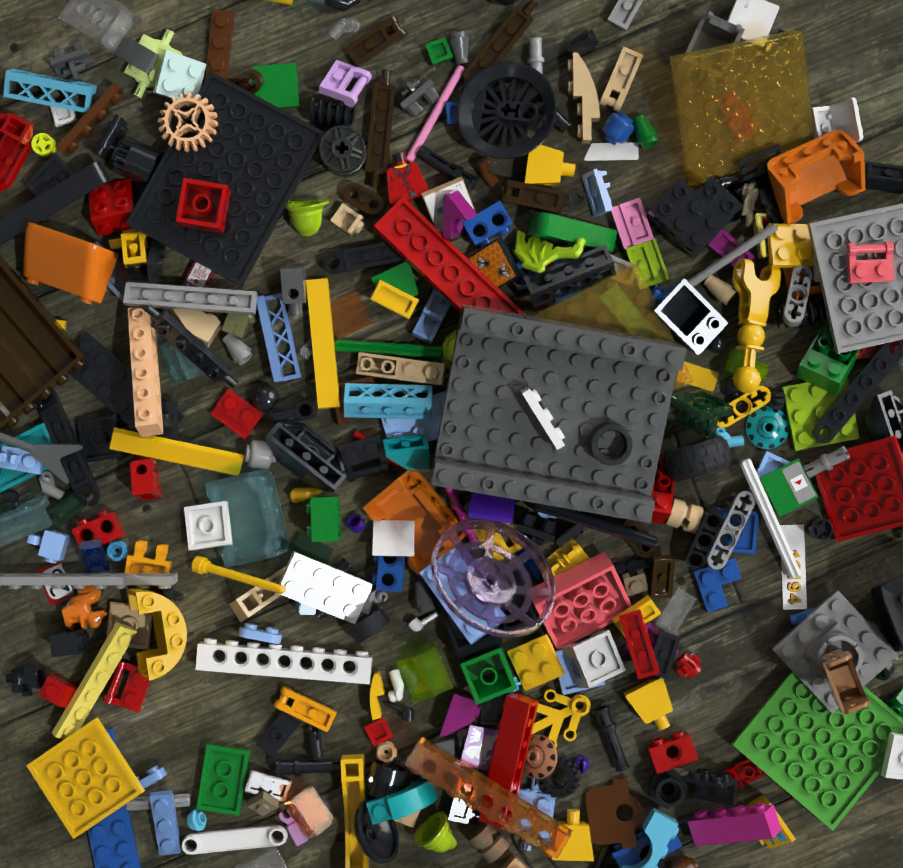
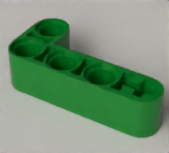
(569, 230)

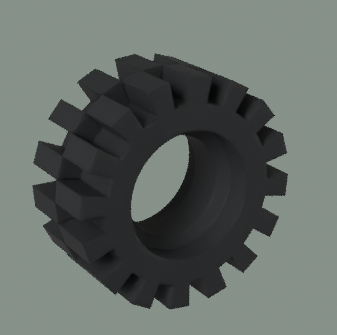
(571, 783)

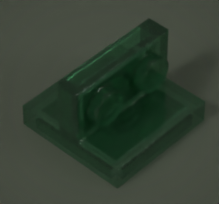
(701, 410)

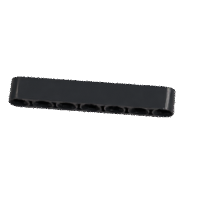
(52, 200)

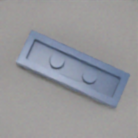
(165, 822)

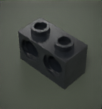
(69, 642)

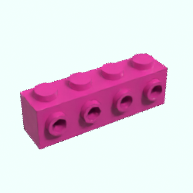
(734, 824)

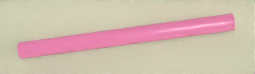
(435, 113)

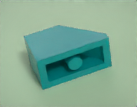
(408, 451)

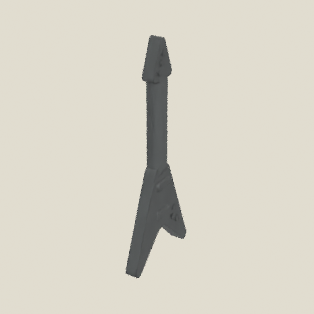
(46, 454)

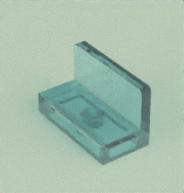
(179, 365)

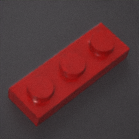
(639, 644)

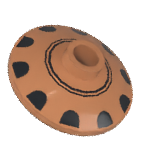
(545, 757)

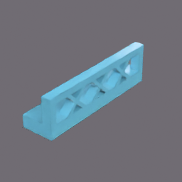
(52, 82)
(388, 405)

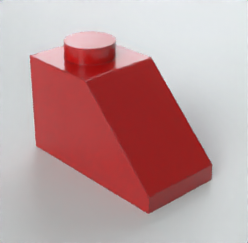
(58, 690)

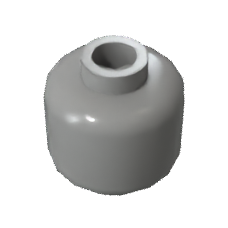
(258, 455)

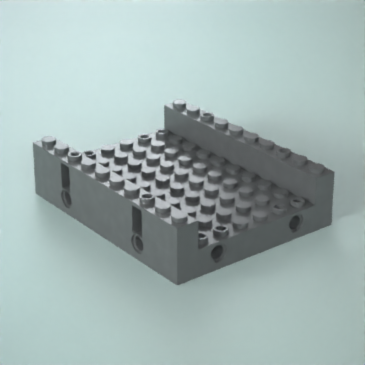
(585, 378)

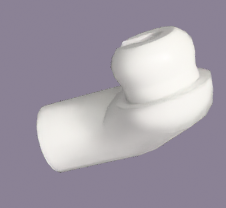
(398, 685)

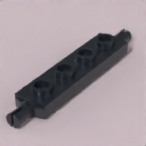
(190, 346)

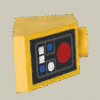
(134, 249)

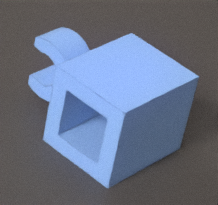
(52, 544)

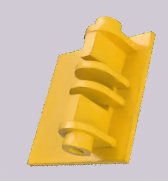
(566, 557)

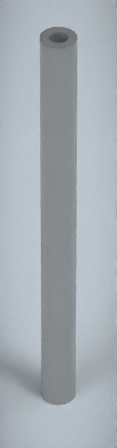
(733, 254)

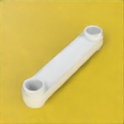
(234, 839)

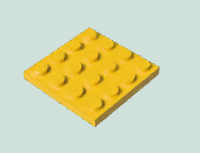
(85, 778)

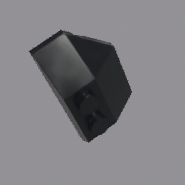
(886, 417)
(307, 455)

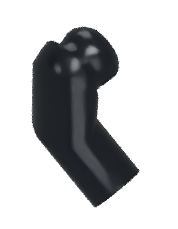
(343, 5)

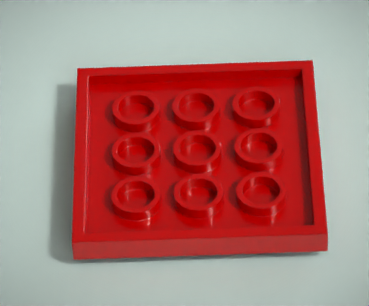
(864, 491)

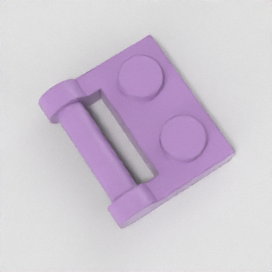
(338, 80)

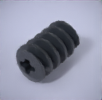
(331, 112)
(812, 313)

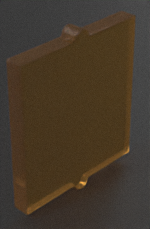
(349, 315)

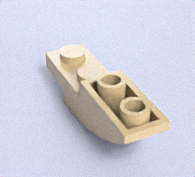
(583, 90)
(401, 369)

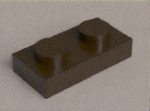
(661, 576)

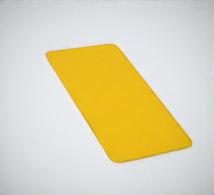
(702, 377)

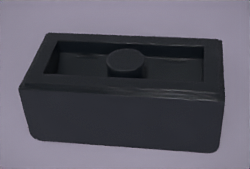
(884, 177)

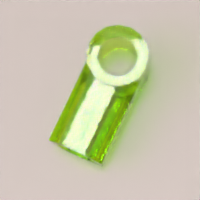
(734, 362)

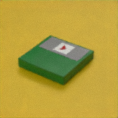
(788, 487)

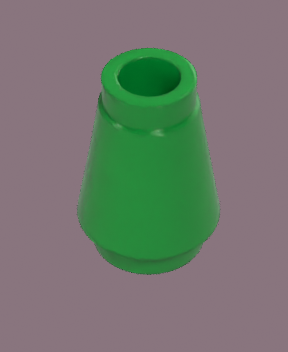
(645, 132)

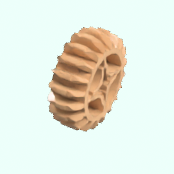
(191, 115)

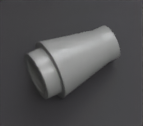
(238, 350)

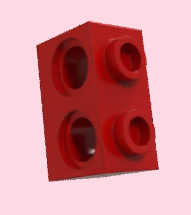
(97, 528)

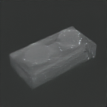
(675, 611)

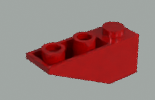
(662, 493)

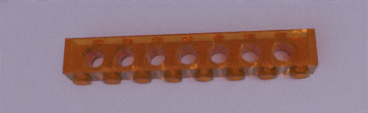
(501, 798)

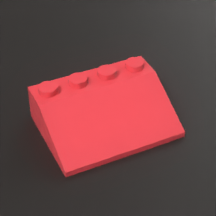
(585, 600)

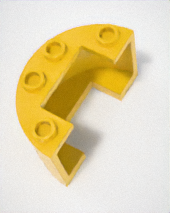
(169, 632)

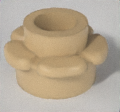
(392, 751)

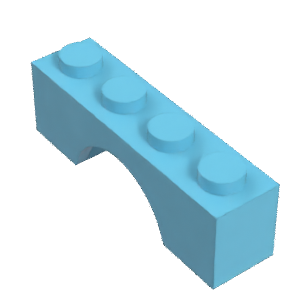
(660, 830)

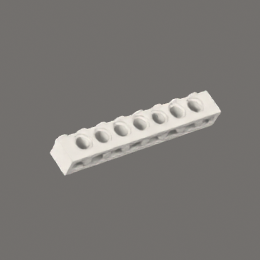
(208, 662)

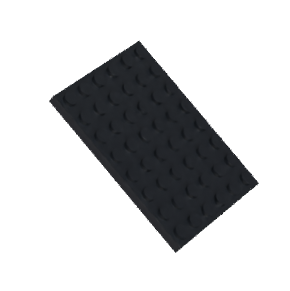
(255, 153)

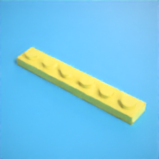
(94, 680)

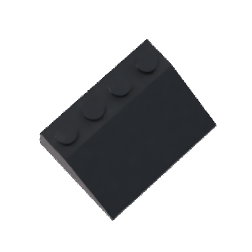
(488, 642)

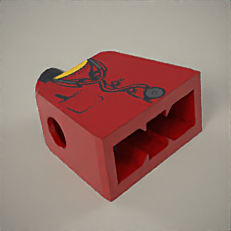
(405, 180)
(146, 485)

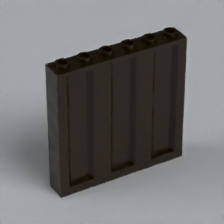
(33, 349)

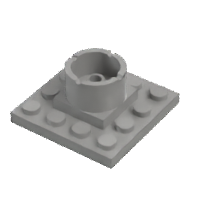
(831, 628)

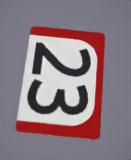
(56, 595)

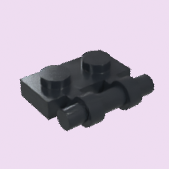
(116, 130)

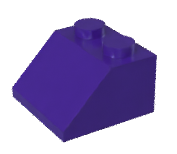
(491, 508)

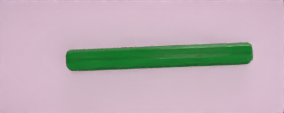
(388, 348)

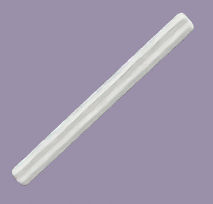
(770, 518)

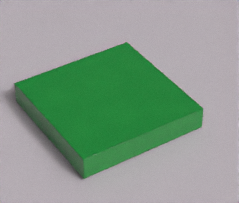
(279, 85)

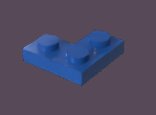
(710, 582)

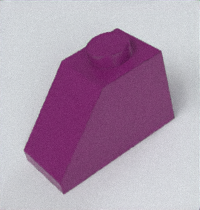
(459, 713)

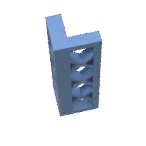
(270, 340)

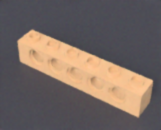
(145, 373)

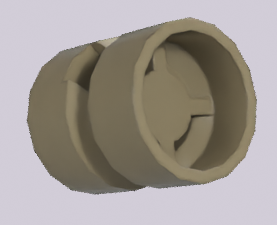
(490, 843)

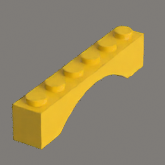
(353, 794)

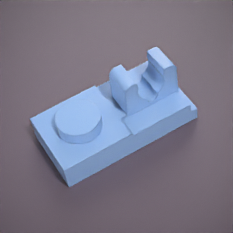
(597, 192)
(19, 460)

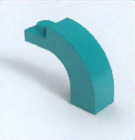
(402, 803)

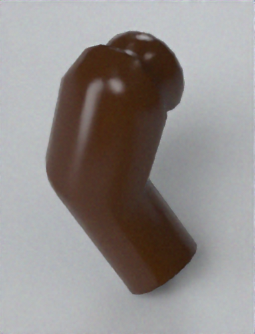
(485, 173)

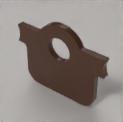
(602, 817)

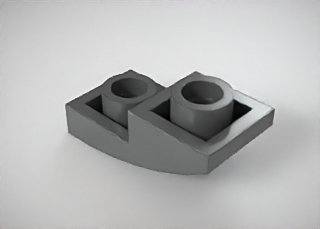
(136, 54)

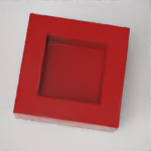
(378, 731)

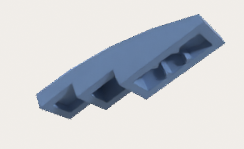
(431, 317)

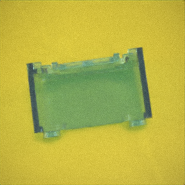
(254, 517)

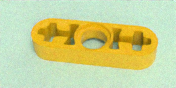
(730, 420)

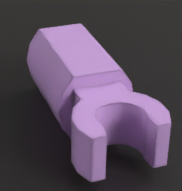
(293, 829)

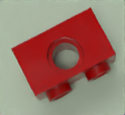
(684, 755)

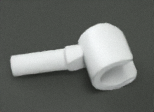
(417, 625)

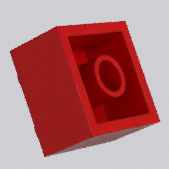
(203, 205)

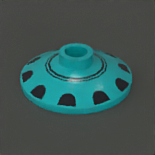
(756, 429)

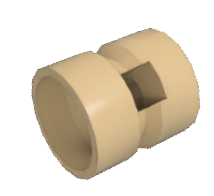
(685, 516)

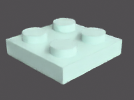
(178, 75)

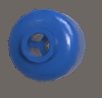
(618, 128)

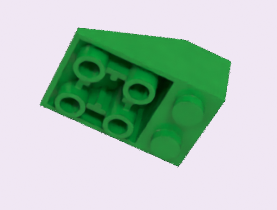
(825, 367)

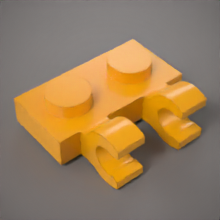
(139, 564)

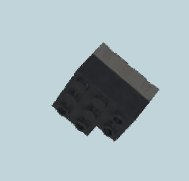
(694, 217)

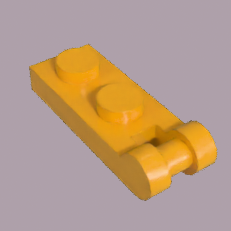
(305, 709)

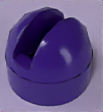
(355, 523)
(585, 763)

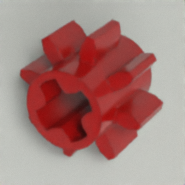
(688, 665)

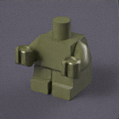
(238, 323)

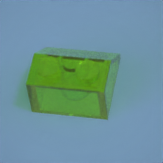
(425, 674)

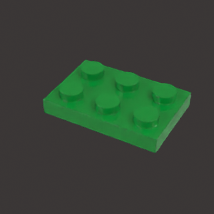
(223, 779)

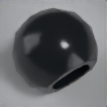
(265, 398)

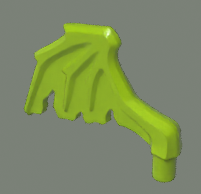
(537, 255)

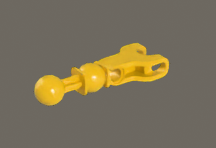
(752, 316)

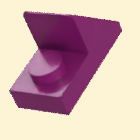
(455, 211)

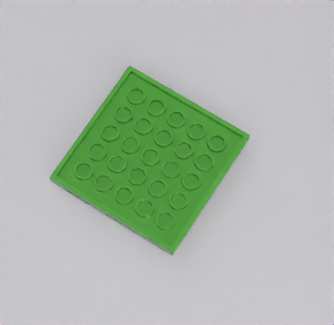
(818, 754)

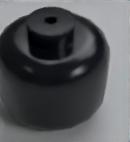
(729, 388)

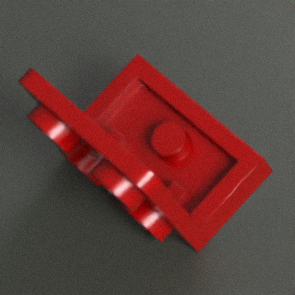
(111, 207)

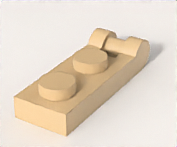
(621, 78)

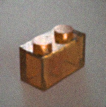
(309, 812)

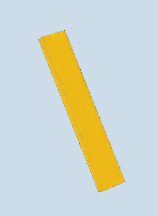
(323, 343)
(176, 451)

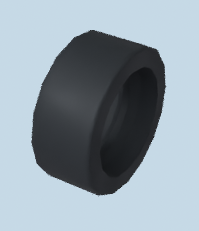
(612, 460)
(369, 626)

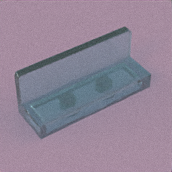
(24, 521)

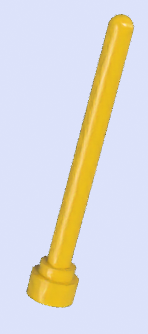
(203, 565)

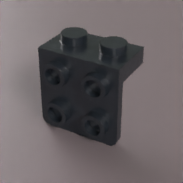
(143, 274)

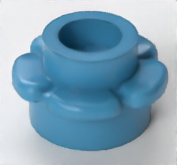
(113, 545)

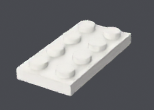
(325, 587)

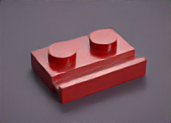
(237, 413)

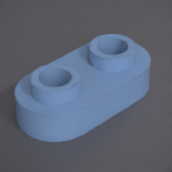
(153, 775)

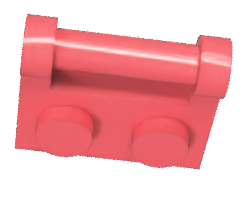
(870, 270)

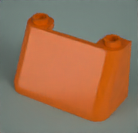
(815, 170)
(67, 263)
(415, 500)

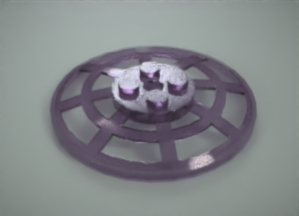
(501, 575)

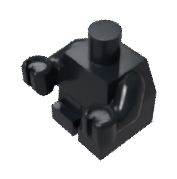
(28, 677)

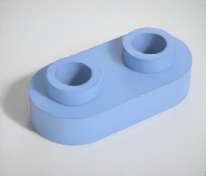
(252, 632)

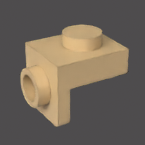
(348, 220)

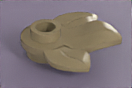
(749, 196)

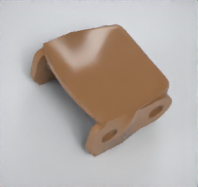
(843, 681)

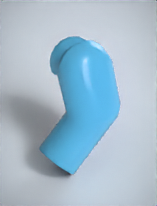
(733, 441)

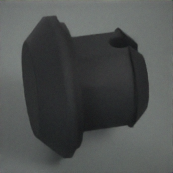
(777, 400)

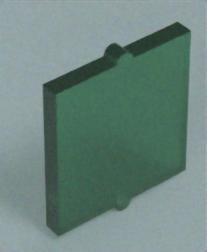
(310, 549)

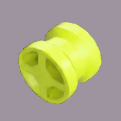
(40, 142)

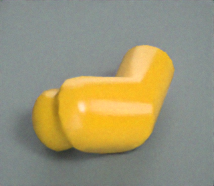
(302, 494)

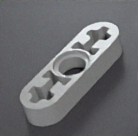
(801, 304)

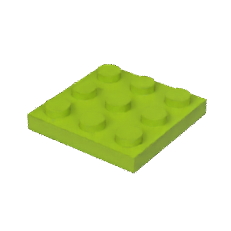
(805, 407)

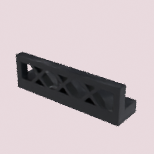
(569, 274)

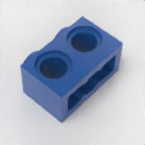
(484, 220)
(396, 569)

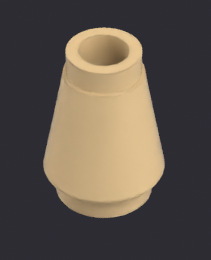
(720, 290)

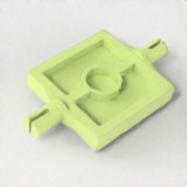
(158, 46)

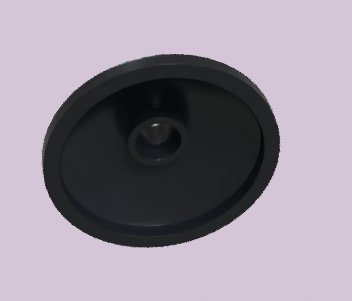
(377, 841)

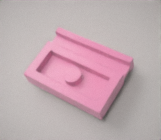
(631, 223)

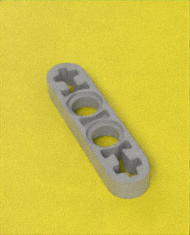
(733, 531)

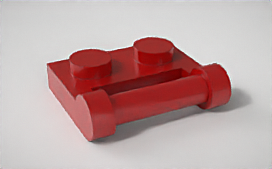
(134, 690)

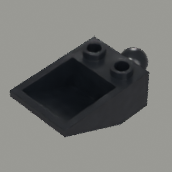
(692, 319)

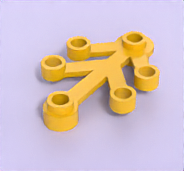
(555, 717)

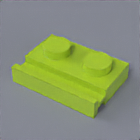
(649, 260)

